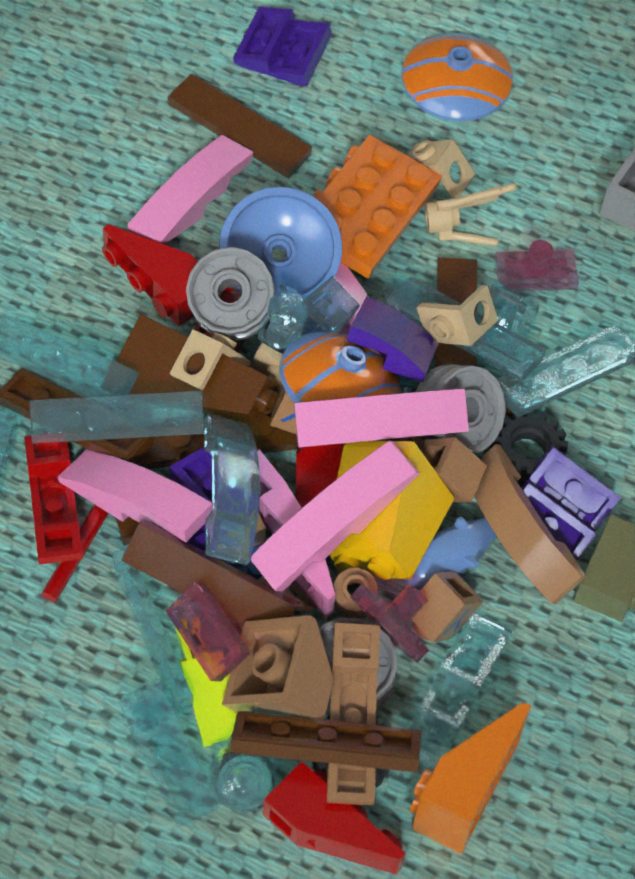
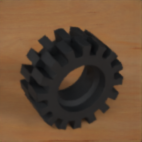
(532, 429)

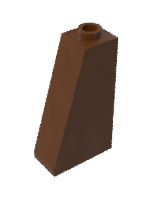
(230, 391)

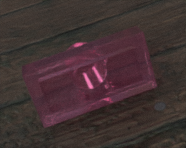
(537, 268)
(395, 617)
(208, 632)

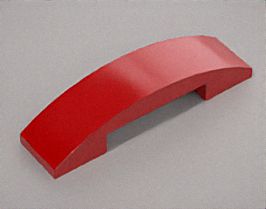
(52, 503)

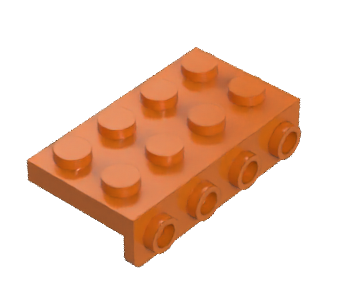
(375, 200)

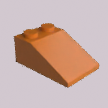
(464, 779)

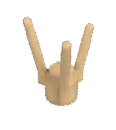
(444, 215)

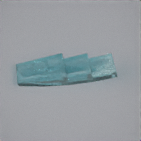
(457, 687)

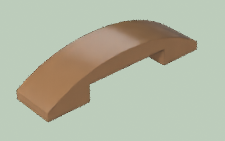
(522, 531)
(353, 701)

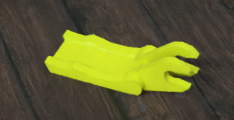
(212, 718)

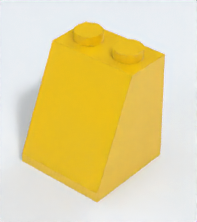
(404, 529)

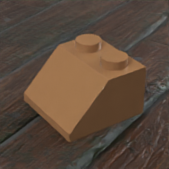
(284, 671)

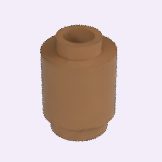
(352, 579)

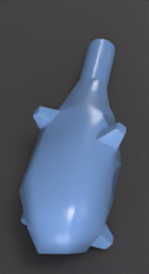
(454, 550)

